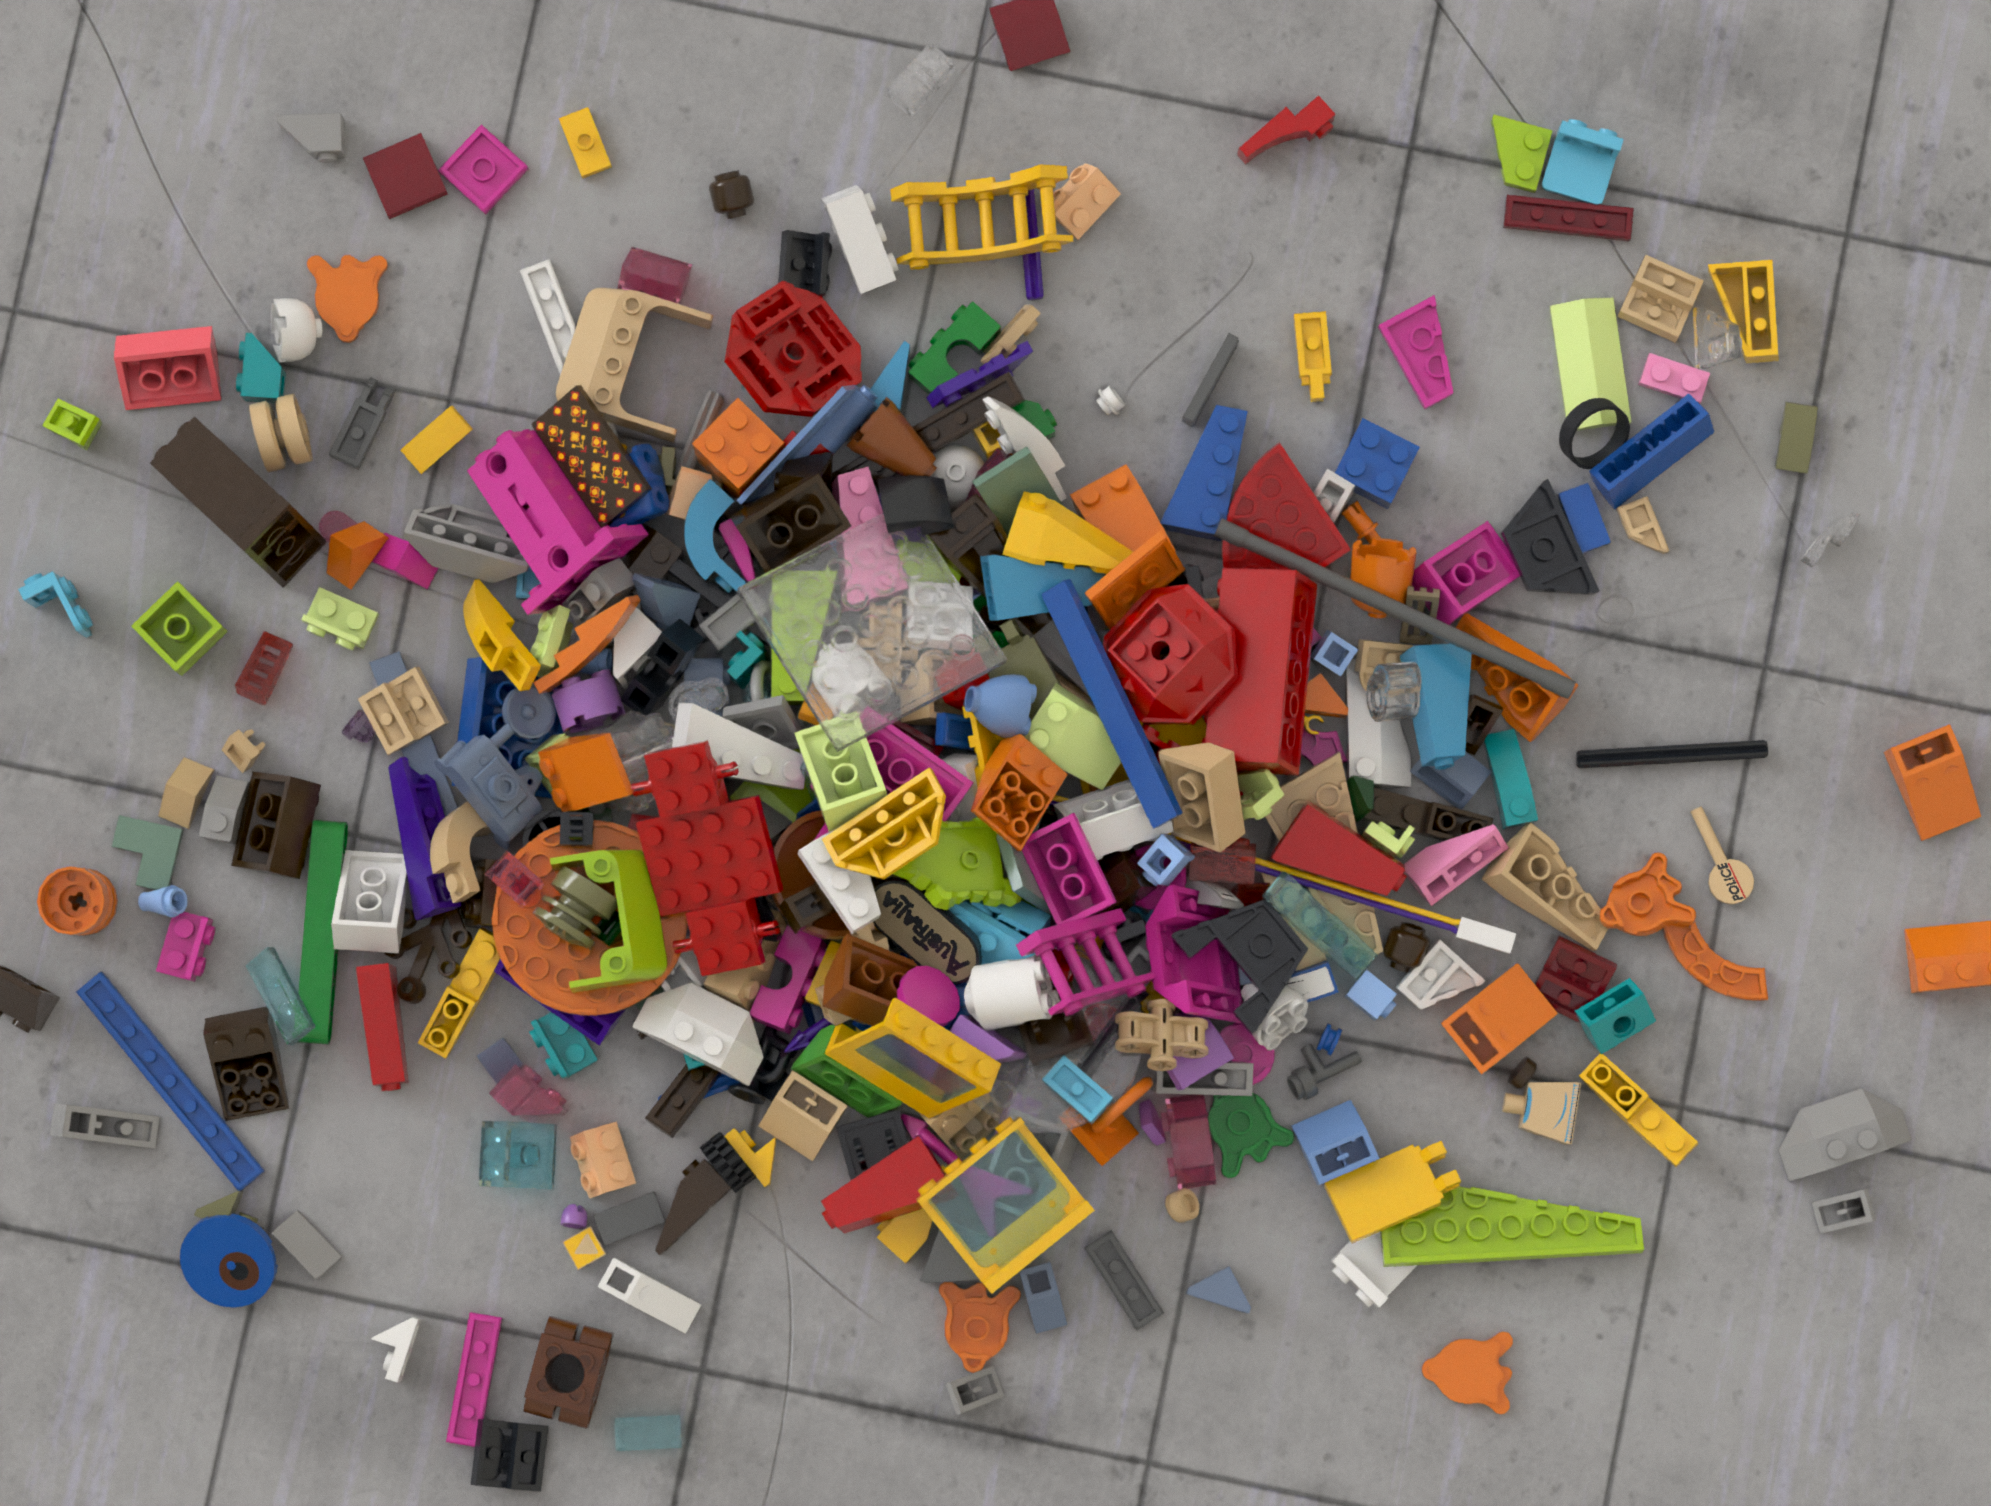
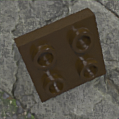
(479, 908)
(1055, 1036)

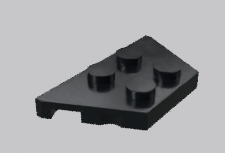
(1547, 548)

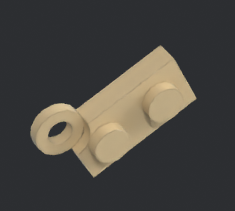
(1022, 323)

